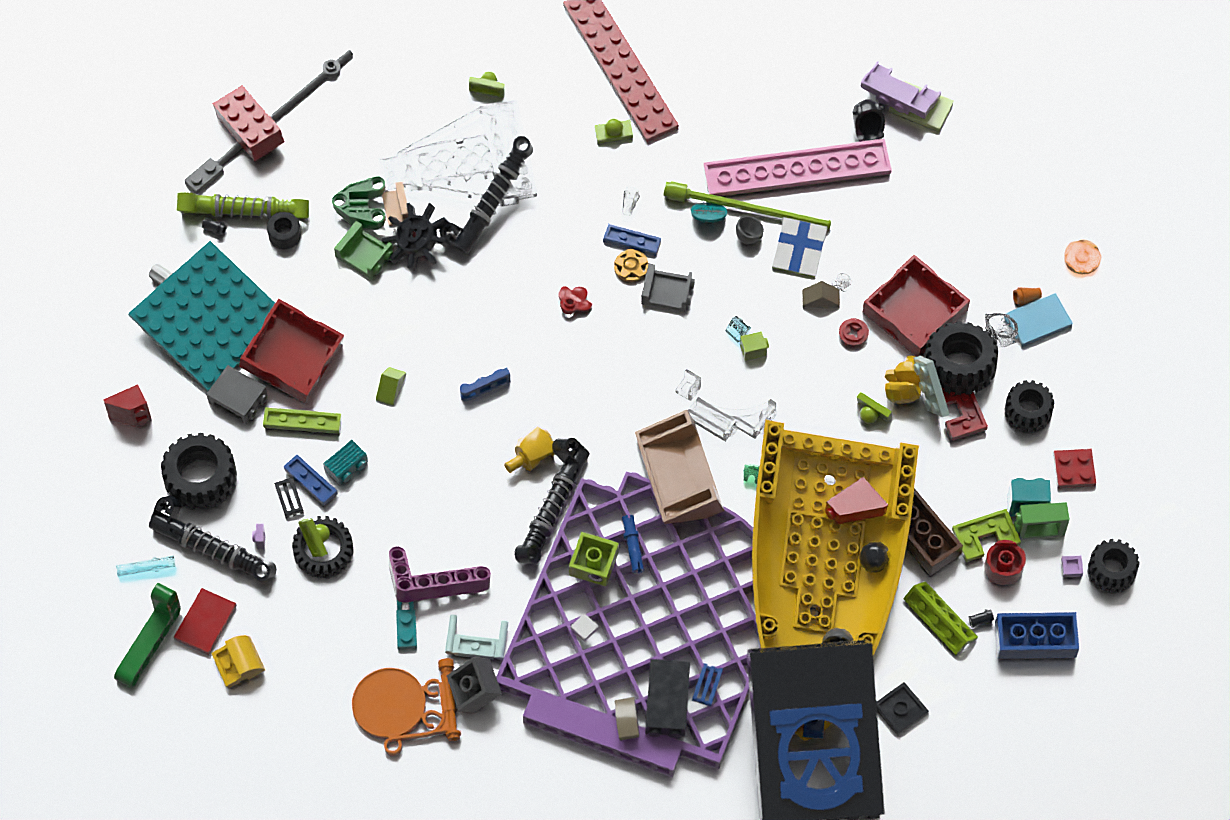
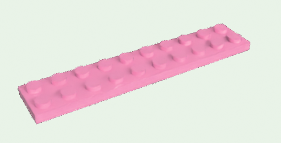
(797, 168)

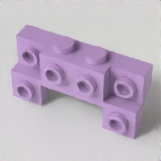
(898, 93)

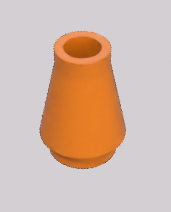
(1026, 294)

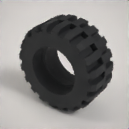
(967, 339)
(199, 448)

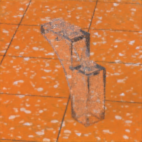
(725, 421)

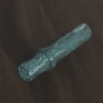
(146, 565)

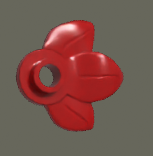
(574, 299)

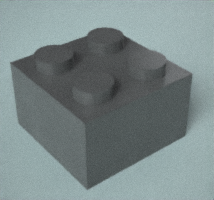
(474, 684)

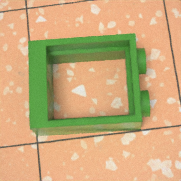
(1042, 520)

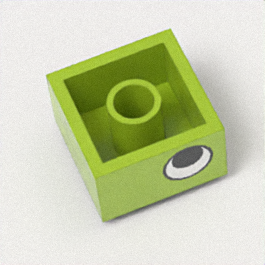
(593, 559)

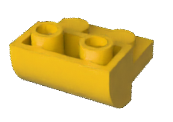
(238, 660)

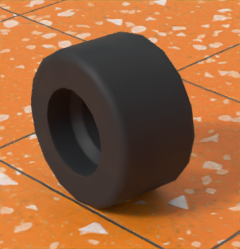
(286, 240)

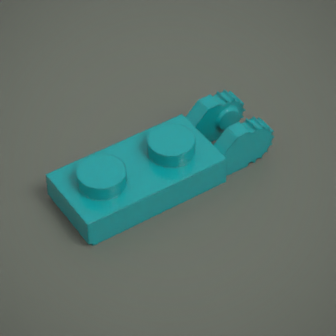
(406, 627)

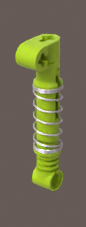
(247, 206)

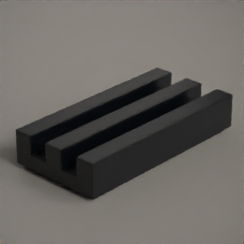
(293, 511)

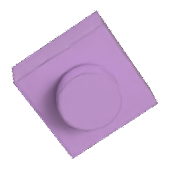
(259, 536)
(1072, 566)

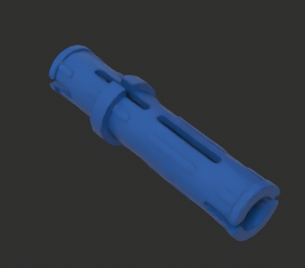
(631, 536)

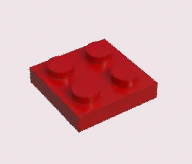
(1074, 468)

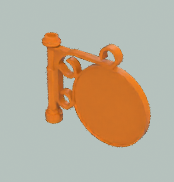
(394, 702)

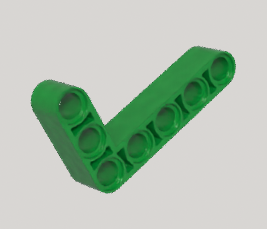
(165, 613)

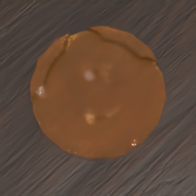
(1082, 256)

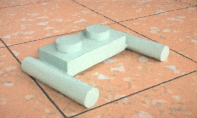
(473, 645)

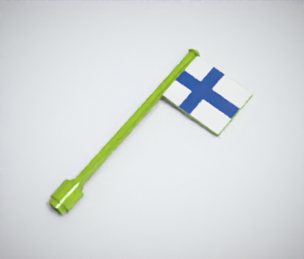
(799, 237)

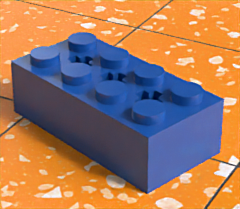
(1041, 624)

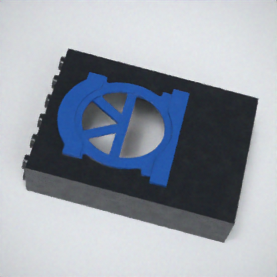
(806, 685)

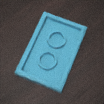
(1040, 319)

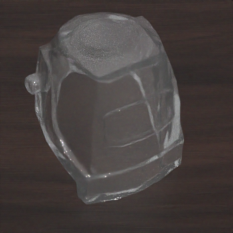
(1001, 328)

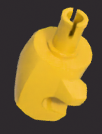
(902, 382)
(531, 450)

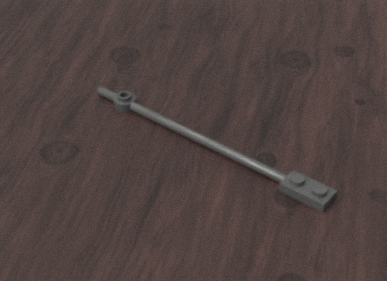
(212, 169)

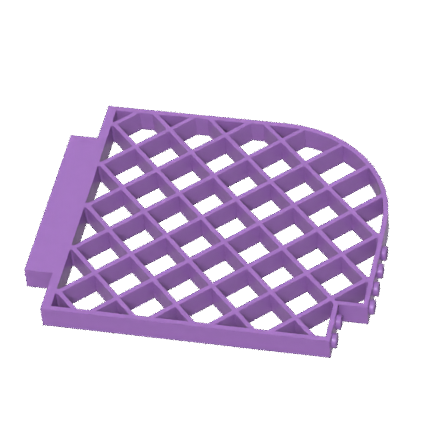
(599, 729)

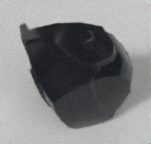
(868, 120)

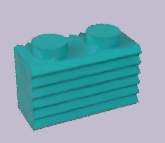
(346, 462)

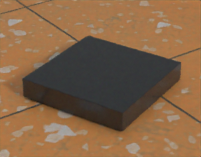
(901, 708)

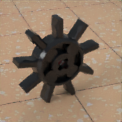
(416, 236)

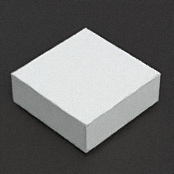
(584, 627)

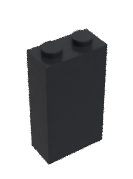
(667, 698)

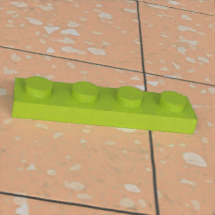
(302, 420)

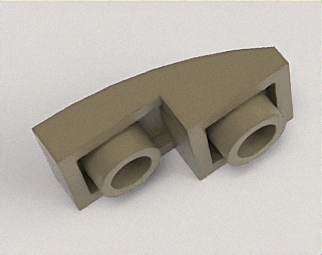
(626, 718)

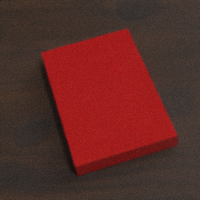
(205, 621)

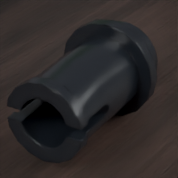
(212, 225)
(981, 618)

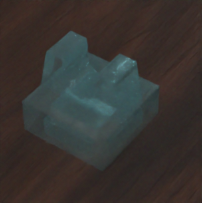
(737, 328)

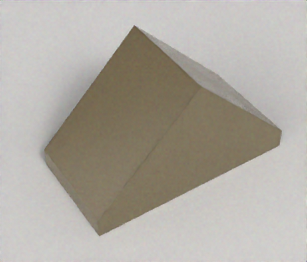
(821, 296)

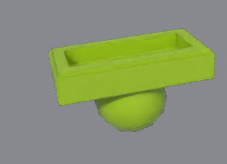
(487, 85)
(613, 130)
(872, 409)
(314, 536)

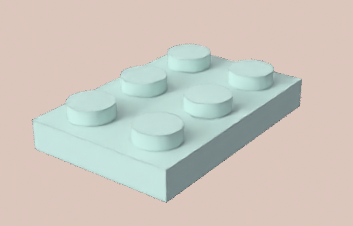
(930, 386)

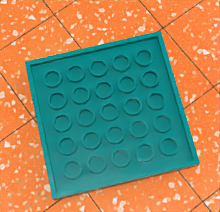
(204, 314)

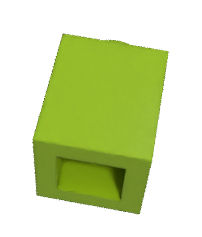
(754, 345)

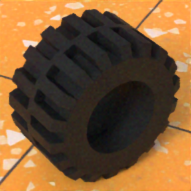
(1029, 419)
(1113, 551)

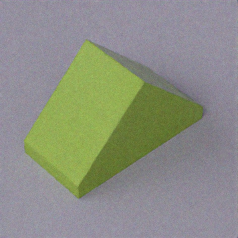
(390, 385)

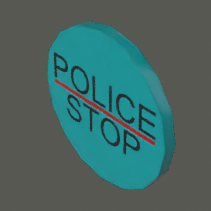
(708, 212)

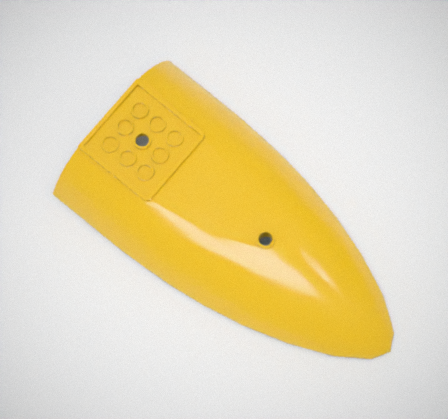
(810, 560)

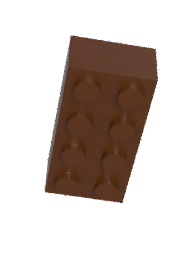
(930, 538)

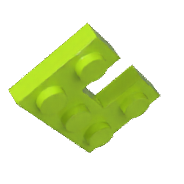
(972, 530)

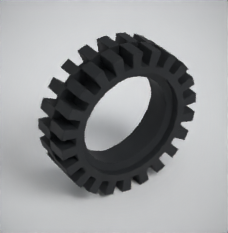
(326, 567)

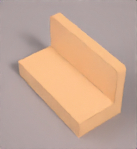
(395, 203)

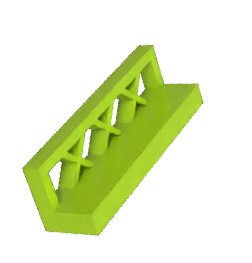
(939, 617)

